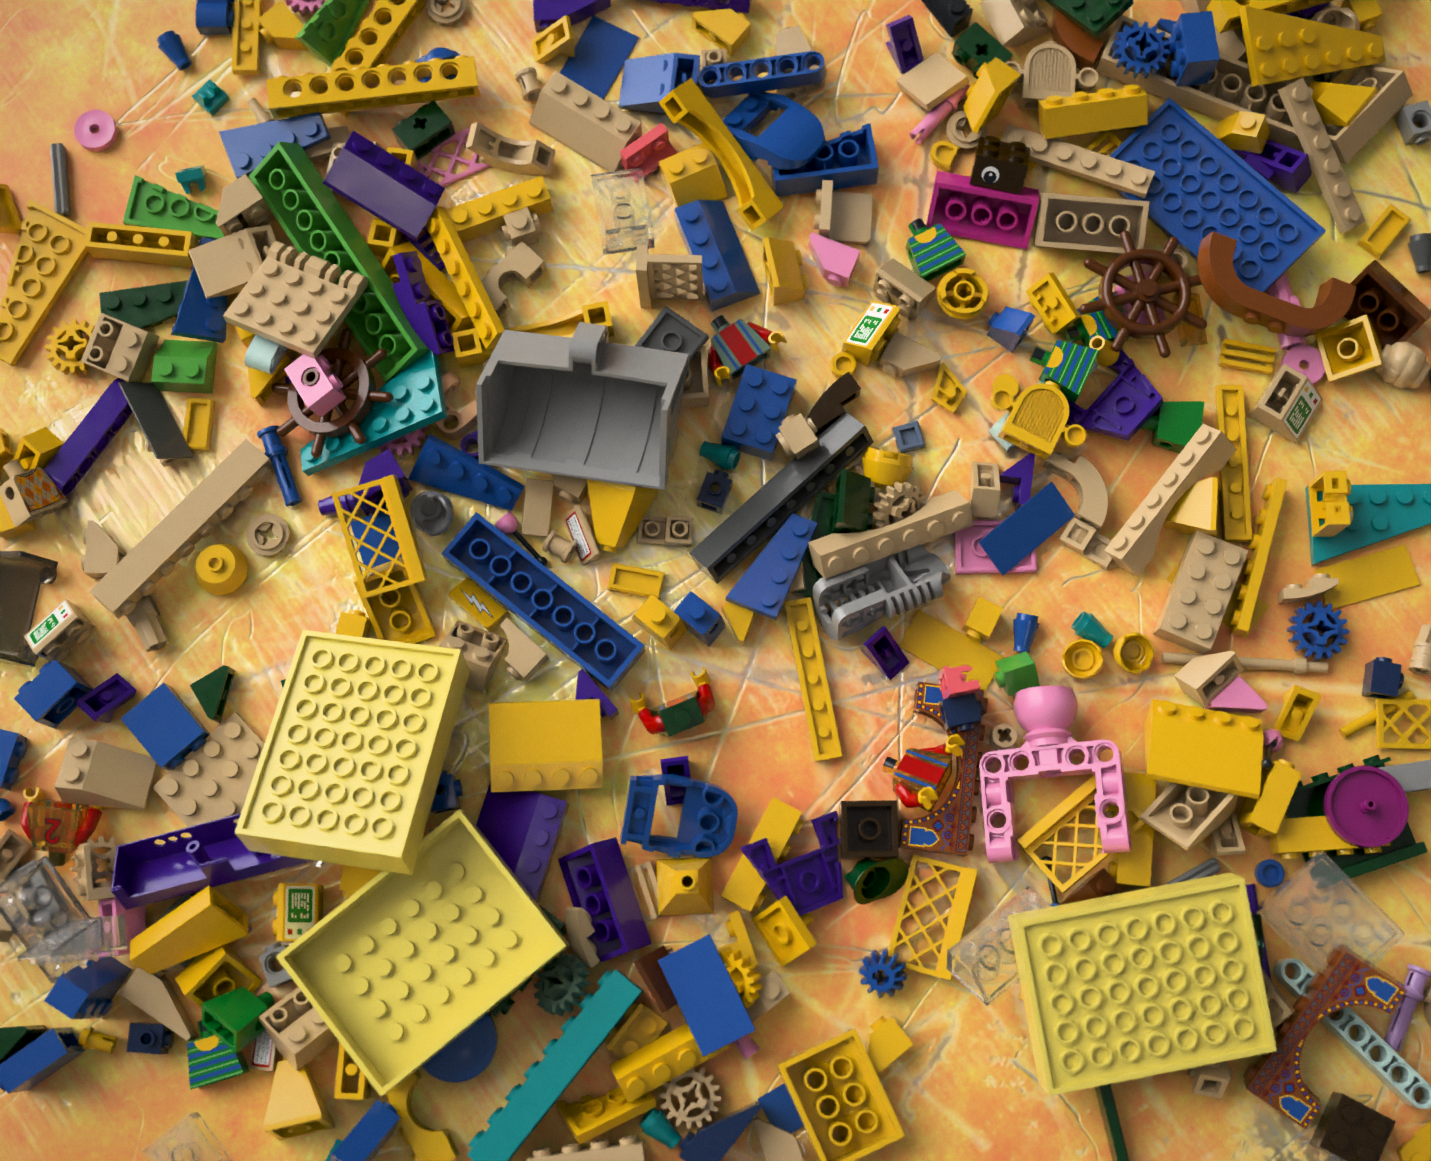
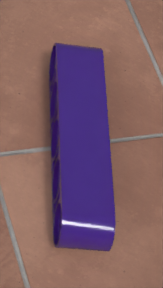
(89, 439)

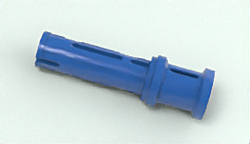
(277, 454)

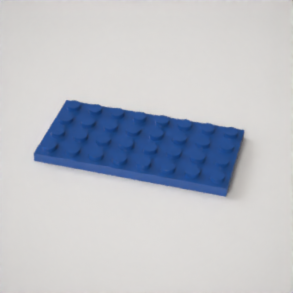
(1210, 188)

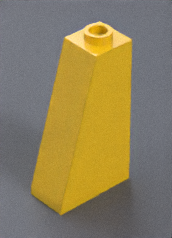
(188, 931)

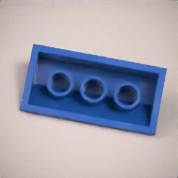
(710, 233)

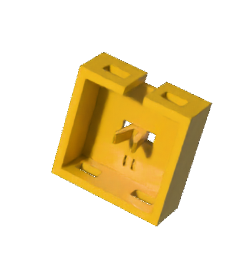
(1333, 507)

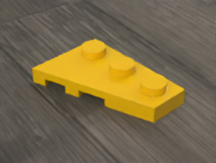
(603, 1113)

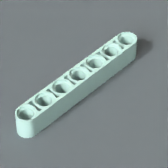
(1366, 1039)

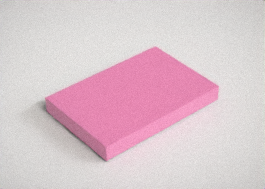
(971, 557)

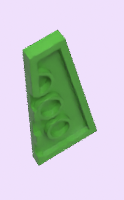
(332, 28)
(158, 208)

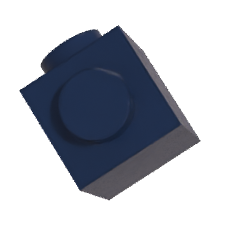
(1382, 679)
(961, 712)
(149, 1038)

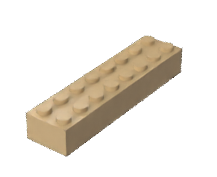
(1224, 94)

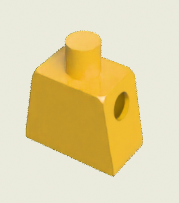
(660, 622)

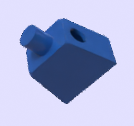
(700, 618)

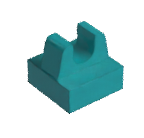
(210, 97)
(192, 174)

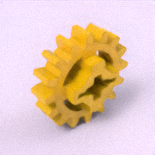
(71, 344)
(742, 975)

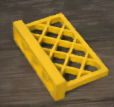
(403, 530)
(1060, 818)
(957, 916)

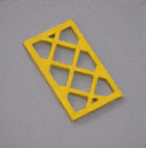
(1403, 705)

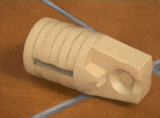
(1421, 654)

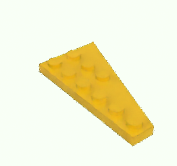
(1296, 48)
(39, 272)

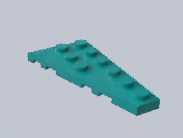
(415, 404)
(1378, 515)

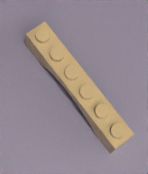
(1137, 539)
(847, 551)

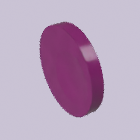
(1366, 807)

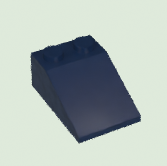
(716, 1138)

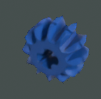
(891, 968)

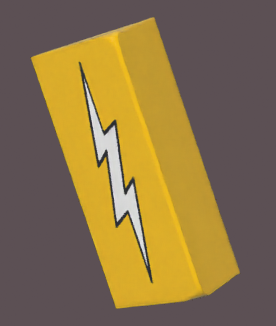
(477, 604)

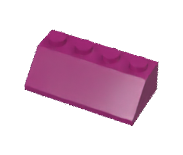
(981, 211)

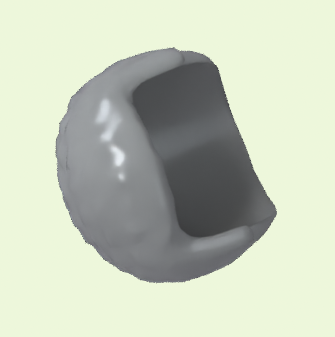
(432, 512)

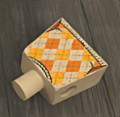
(29, 493)

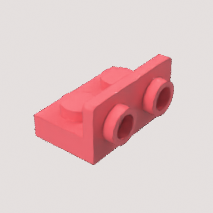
(648, 151)

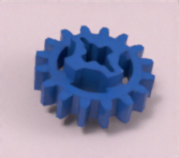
(1128, 49)
(1317, 642)

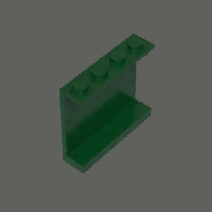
(1308, 802)

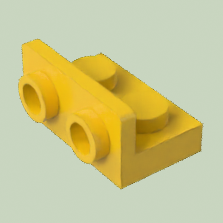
(1053, 304)
(640, 1029)

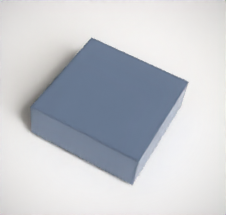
(908, 437)

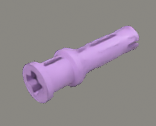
(1415, 985)

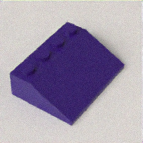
(524, 832)

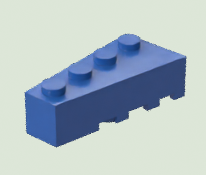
(844, 160)

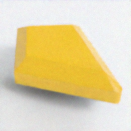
(948, 390)

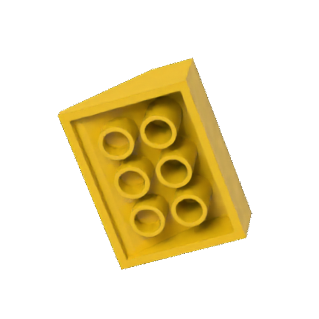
(545, 745)
(1203, 748)
(840, 1099)

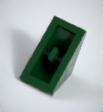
(213, 691)

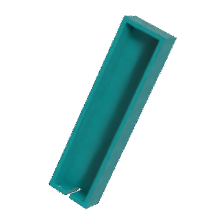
(557, 1070)

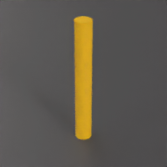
(1370, 717)

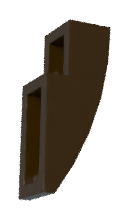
(831, 403)

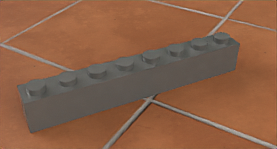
(780, 498)

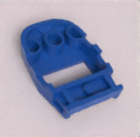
(787, 142)
(705, 820)

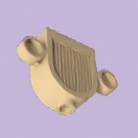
(1050, 72)

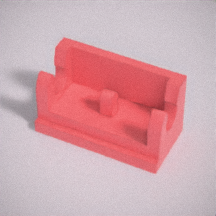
(954, 683)

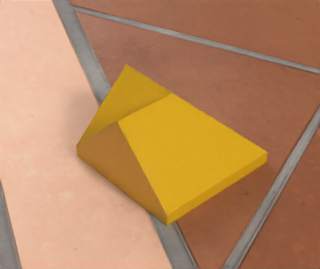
(1340, 102)
(1349, 348)

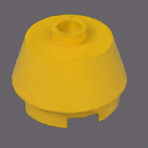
(963, 293)
(886, 466)
(221, 568)

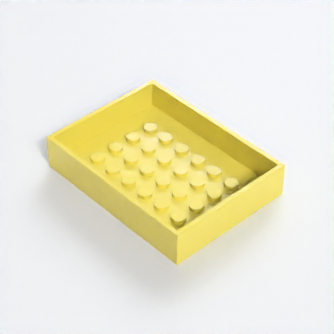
(354, 752)
(422, 953)
(1142, 983)

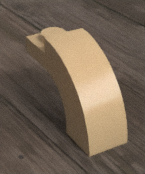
(510, 154)
(1087, 483)

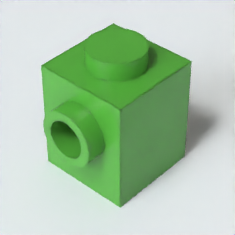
(1016, 673)

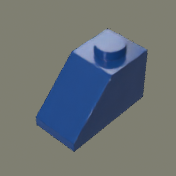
(1010, 327)

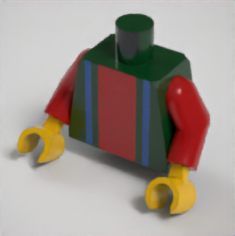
(679, 713)

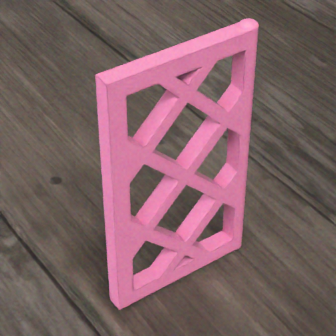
(449, 177)

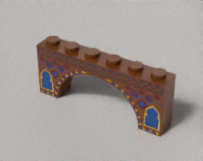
(949, 826)
(1343, 983)

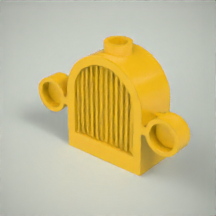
(1037, 419)

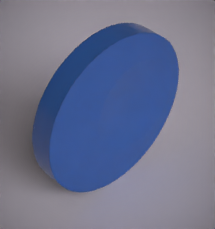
(467, 1054)

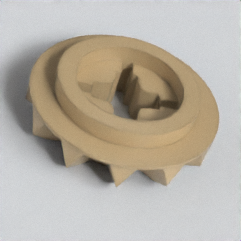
(436, 13)
(956, 123)
(263, 524)

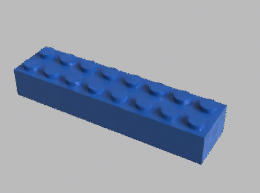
(544, 602)

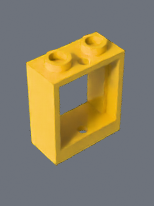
(1277, 787)

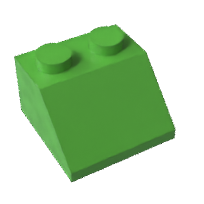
(185, 366)

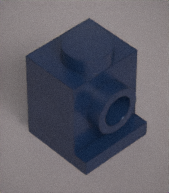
(715, 500)

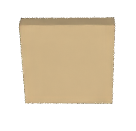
(932, 81)

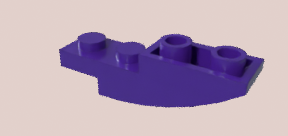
(414, 297)

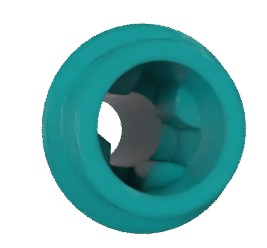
(720, 454)
(1091, 629)
(659, 1127)

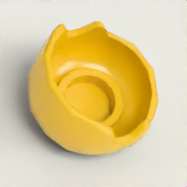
(1133, 652)
(1082, 659)

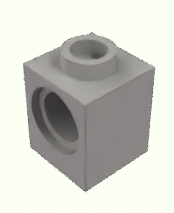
(1415, 113)
(266, 959)

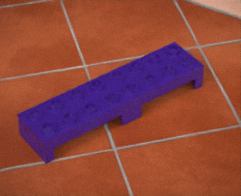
(209, 857)

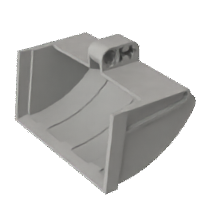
(580, 406)

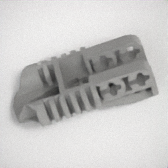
(882, 589)

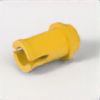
(97, 1040)

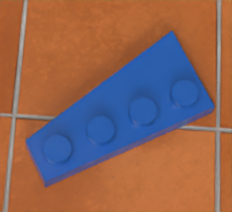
(459, 473)

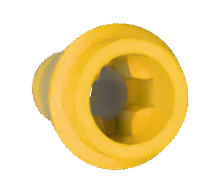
(1106, 355)

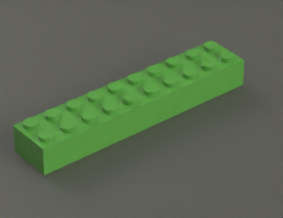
(324, 230)

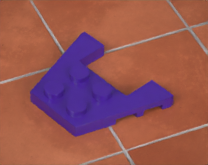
(1122, 405)
(808, 879)

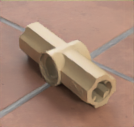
(148, 625)

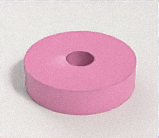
(95, 141)
(1310, 357)

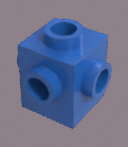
(450, 798)

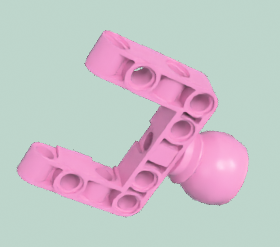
(1047, 716)

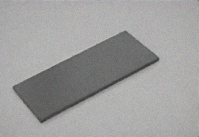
(156, 420)

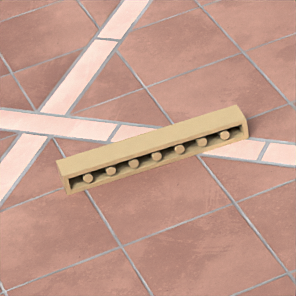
(182, 529)

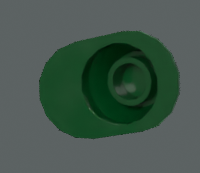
(876, 879)

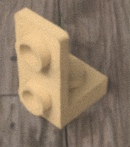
(85, 884)

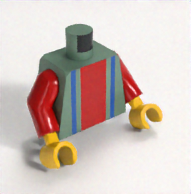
(739, 345)

